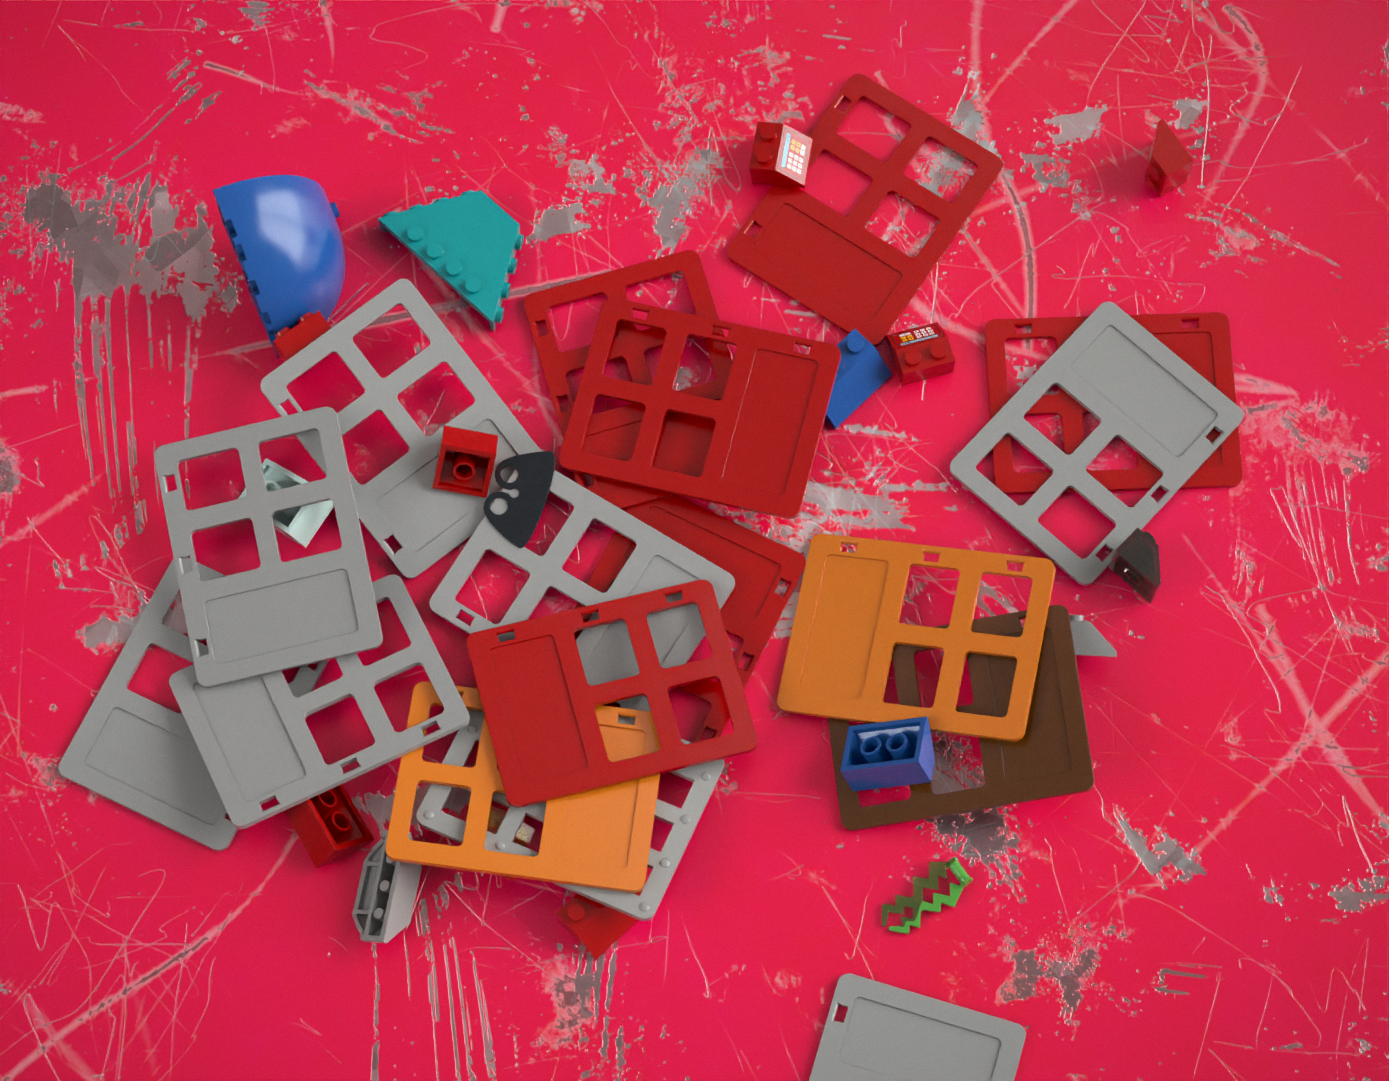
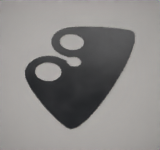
(524, 511)

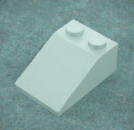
(297, 523)

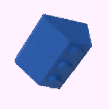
(857, 378)
(888, 754)

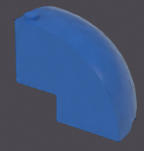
(285, 246)

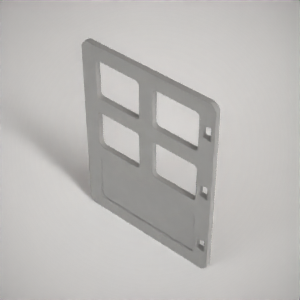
(1137, 395)
(401, 497)
(653, 565)
(282, 610)
(258, 734)
(147, 752)
(912, 1038)

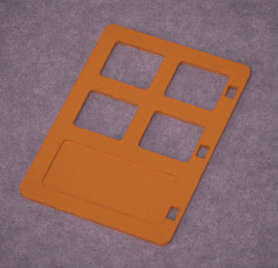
(851, 625)
(586, 837)

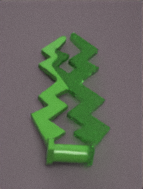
(916, 901)

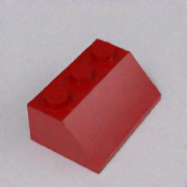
(329, 826)
(594, 924)

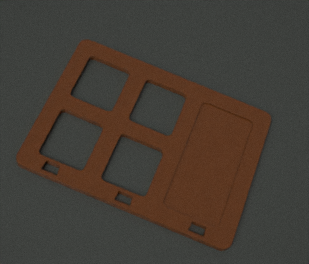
(1044, 764)

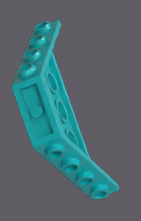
(465, 244)

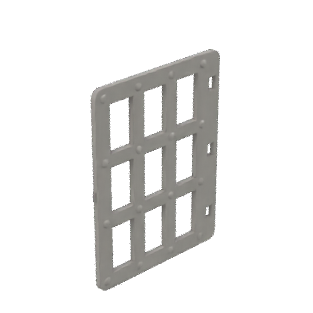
(662, 863)

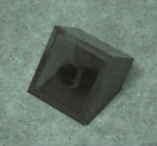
(1139, 563)

